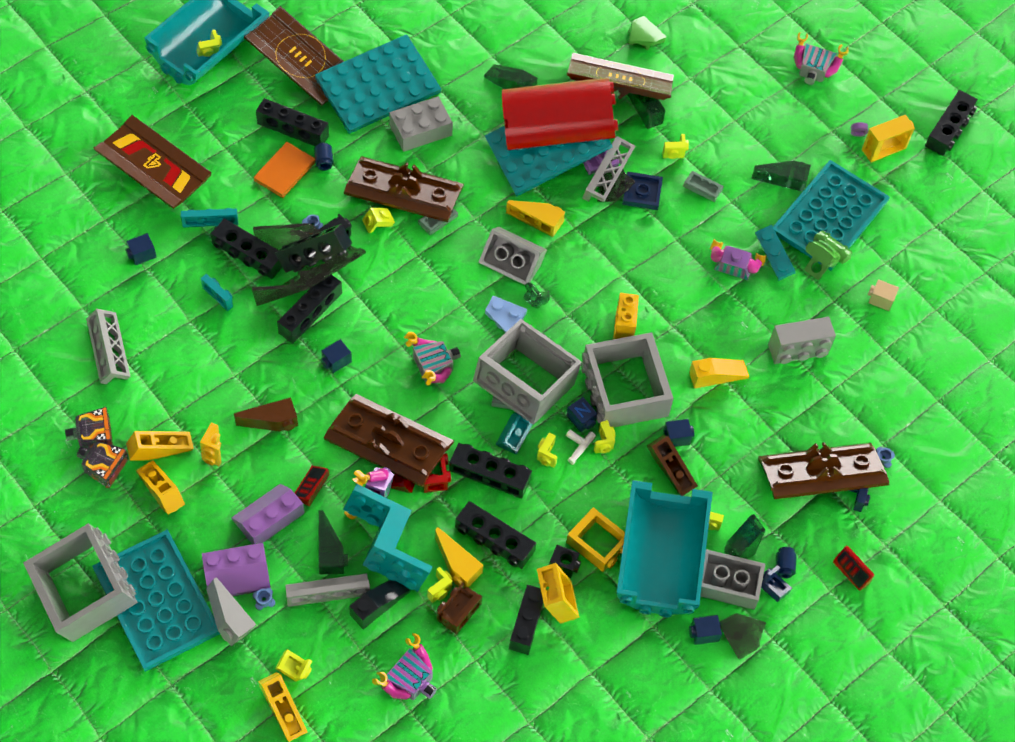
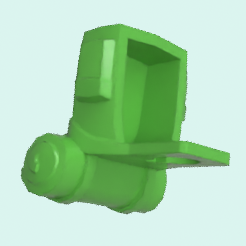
(827, 251)

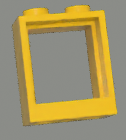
(888, 138)
(626, 316)
(588, 552)
(560, 596)

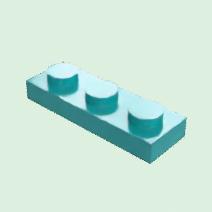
(208, 217)
(775, 252)

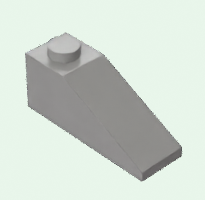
(228, 614)

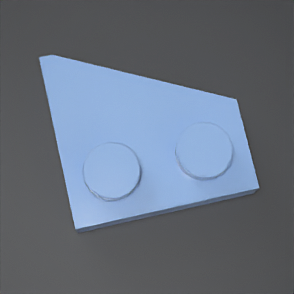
(504, 313)

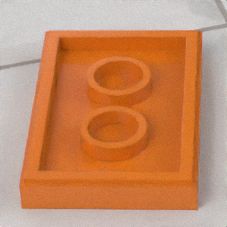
(284, 169)

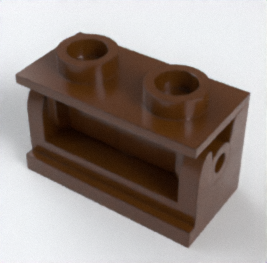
(458, 608)

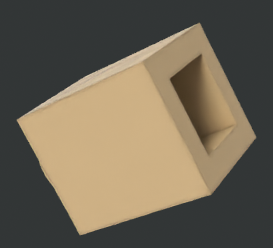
(883, 294)

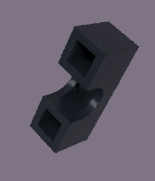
(527, 620)

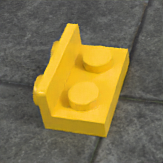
(211, 445)

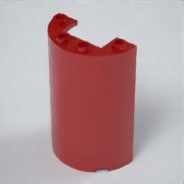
(559, 113)

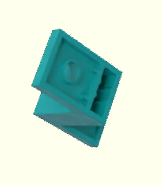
(382, 554)

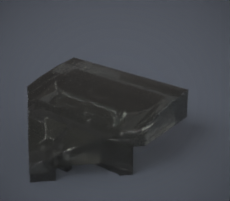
(621, 185)
(743, 633)

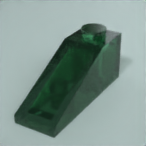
(510, 77)
(649, 109)
(785, 174)
(746, 539)
(331, 551)

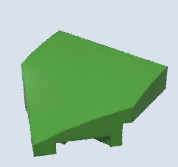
(645, 33)

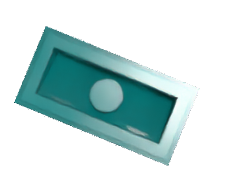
(514, 433)

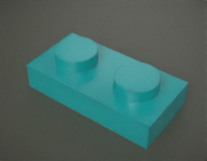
(213, 288)

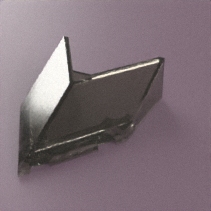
(281, 235)

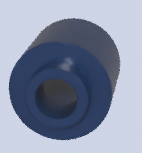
(323, 156)
(786, 561)

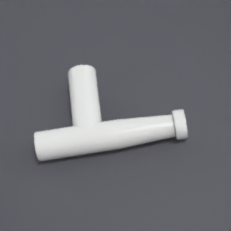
(583, 444)

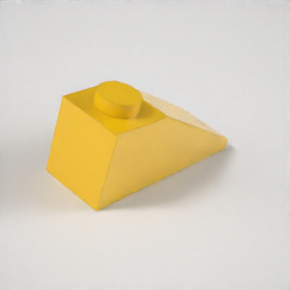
(538, 215)
(717, 371)
(157, 444)
(161, 487)
(460, 563)
(282, 706)

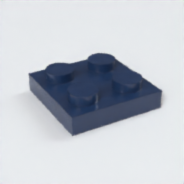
(644, 192)

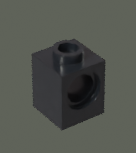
(562, 553)

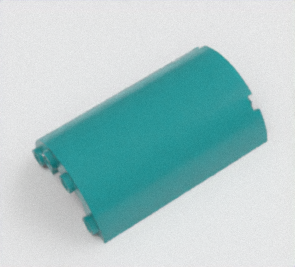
(177, 38)
(664, 550)

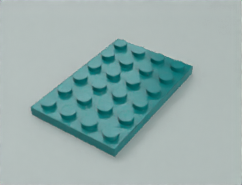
(377, 83)
(535, 165)
(831, 203)
(169, 608)

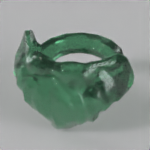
(533, 299)

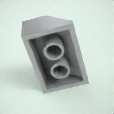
(512, 255)

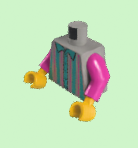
(816, 62)
(432, 358)

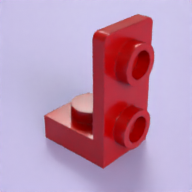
(439, 482)

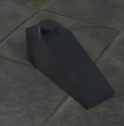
(376, 602)

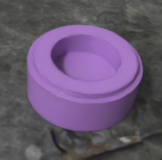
(859, 129)

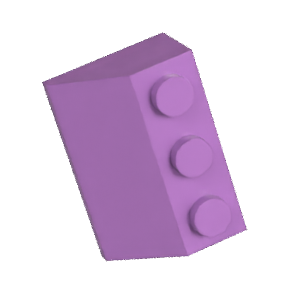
(269, 514)
(239, 568)

